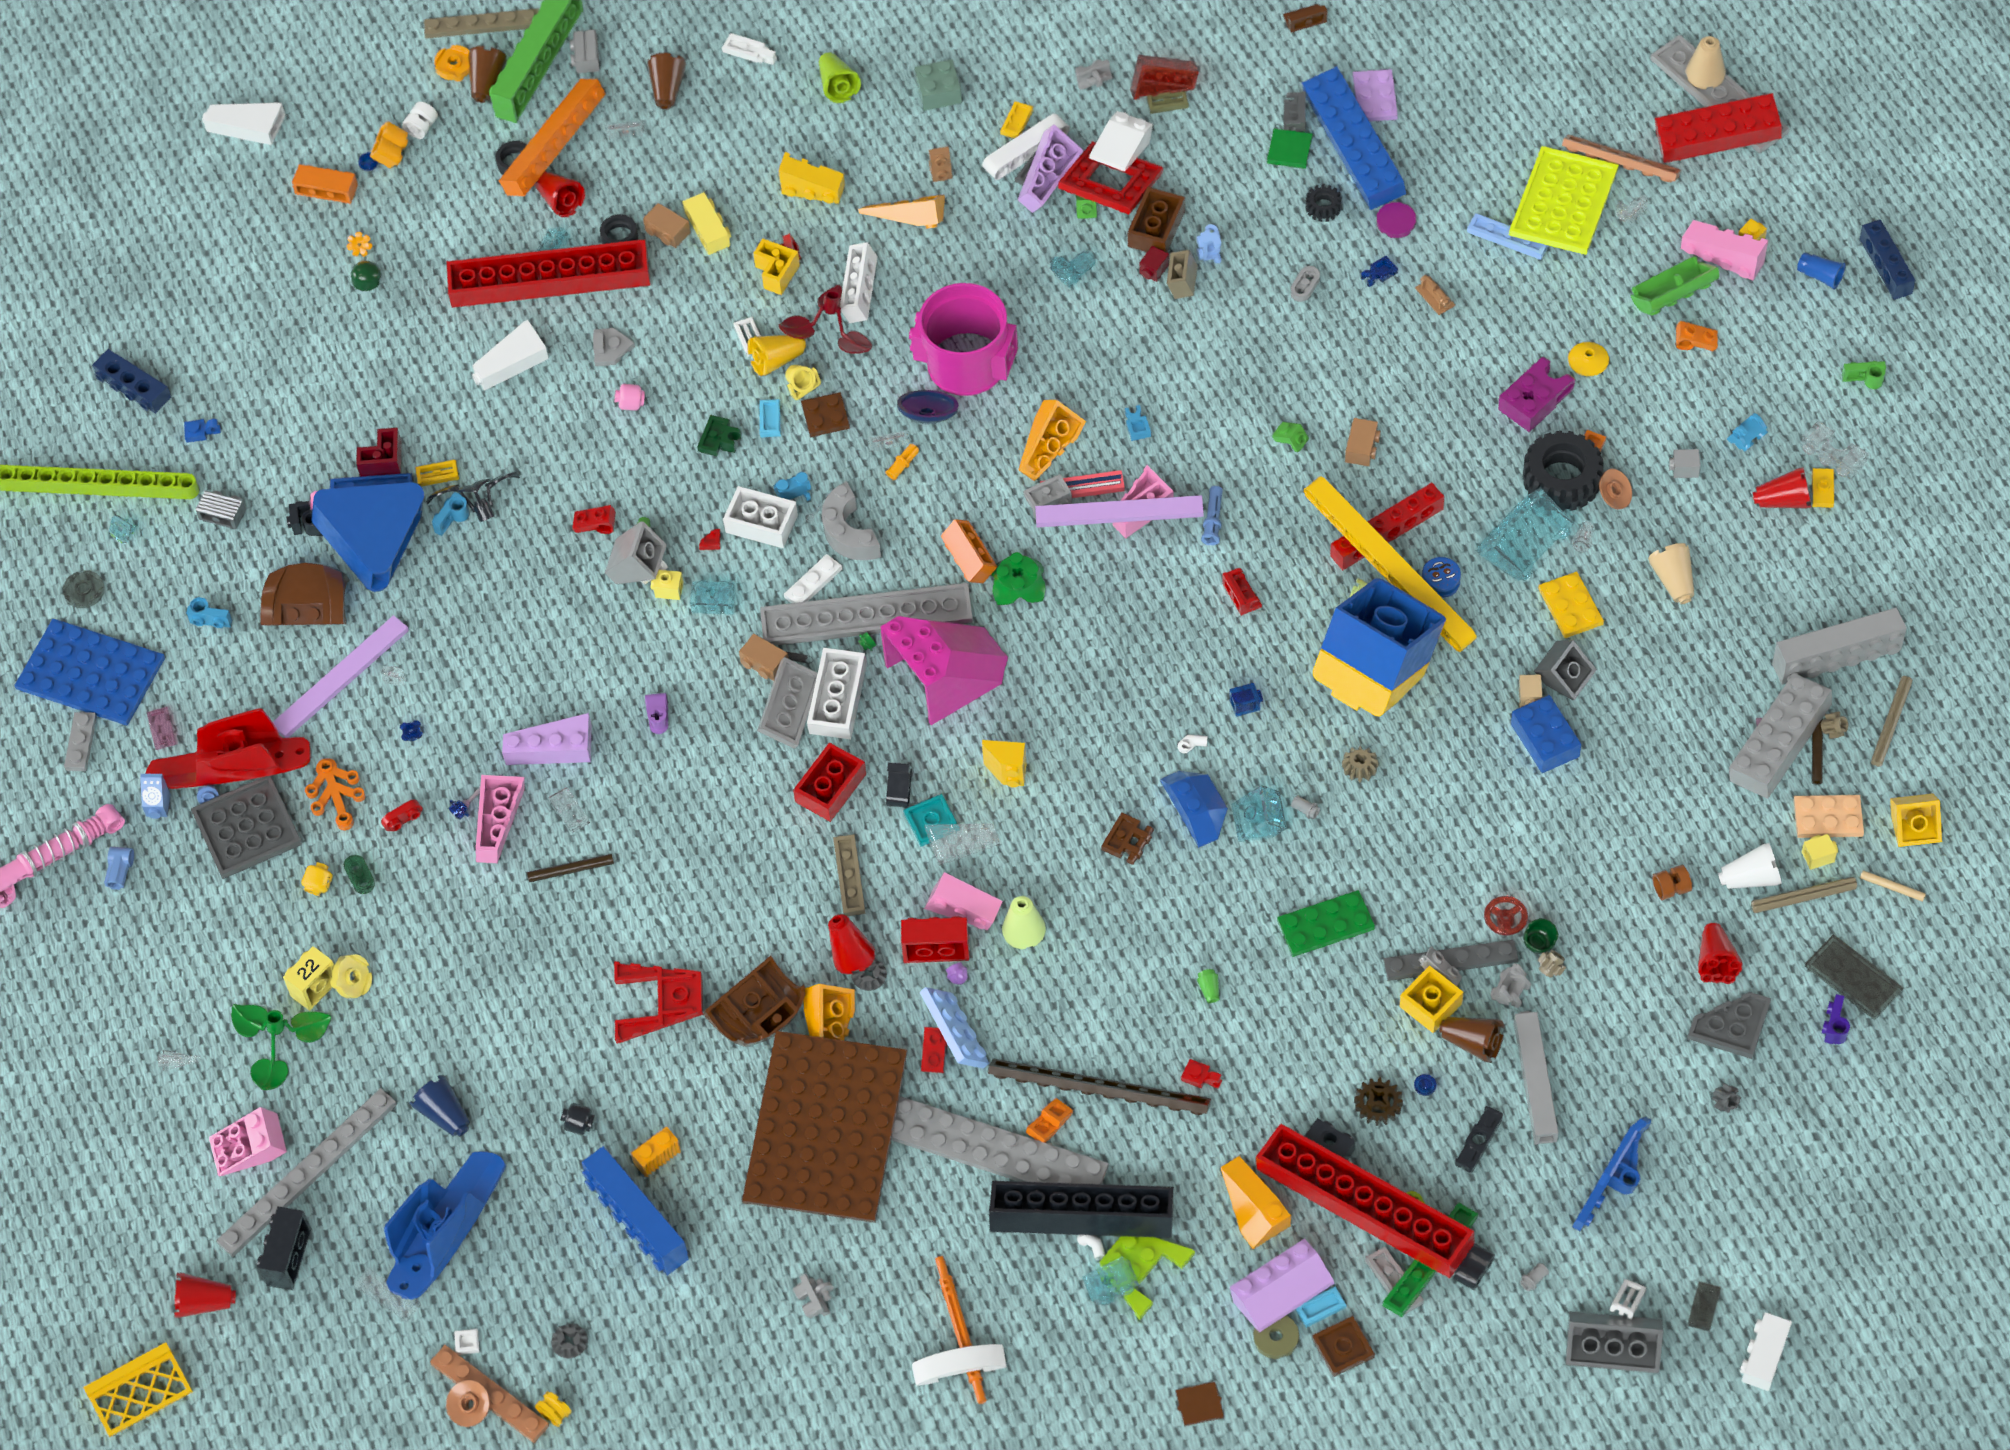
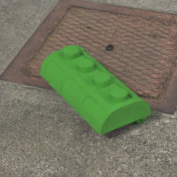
(1673, 284)

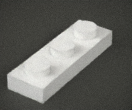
(813, 580)

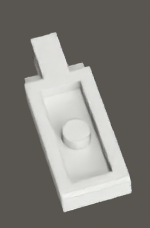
(748, 49)

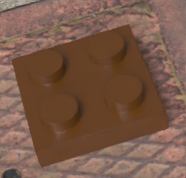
(825, 414)
(1343, 1346)

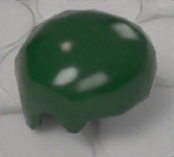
(365, 276)
(1540, 936)

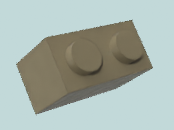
(1182, 274)

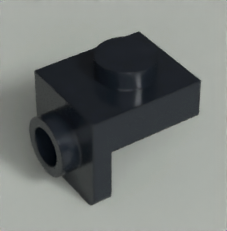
(296, 511)

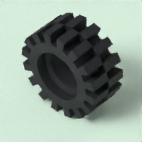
(1323, 193)

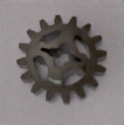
(1378, 1110)

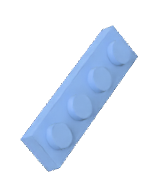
(1499, 233)

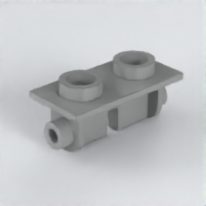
(1437, 961)

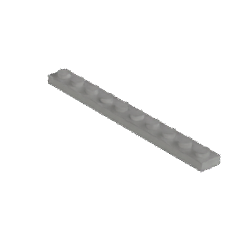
(306, 1172)

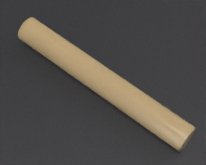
(1892, 885)

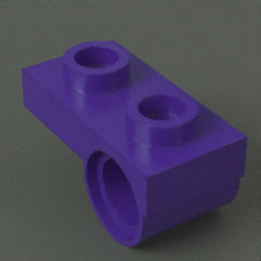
(1836, 1022)

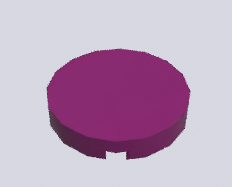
(1396, 220)

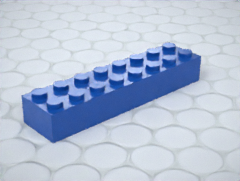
(1354, 138)

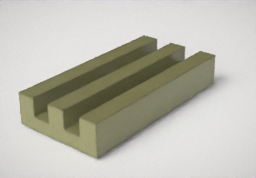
(1167, 104)

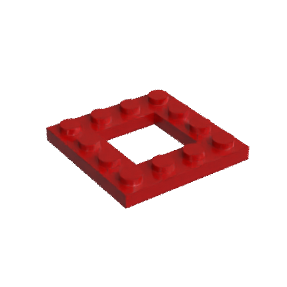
(1077, 182)

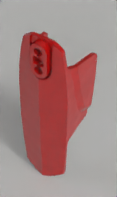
(233, 751)

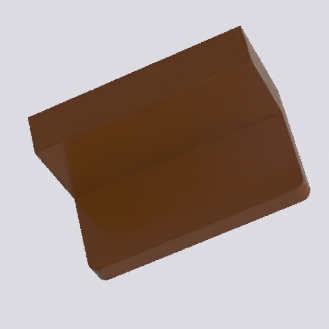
(1305, 17)

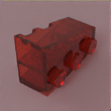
(1162, 75)

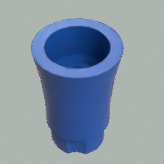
(1822, 269)

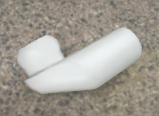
(1096, 1244)

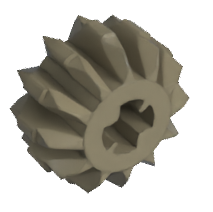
(1360, 764)

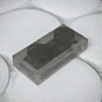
(1704, 1306)

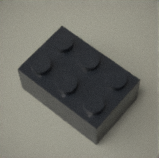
(284, 1248)

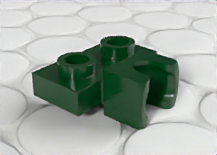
(718, 435)

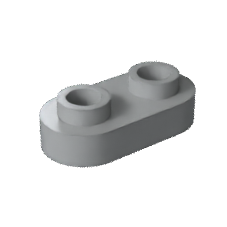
(1304, 285)

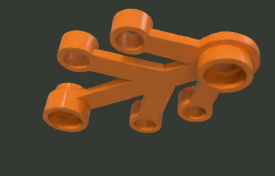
(334, 789)

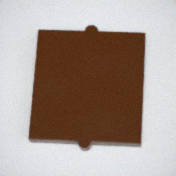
(1199, 1403)

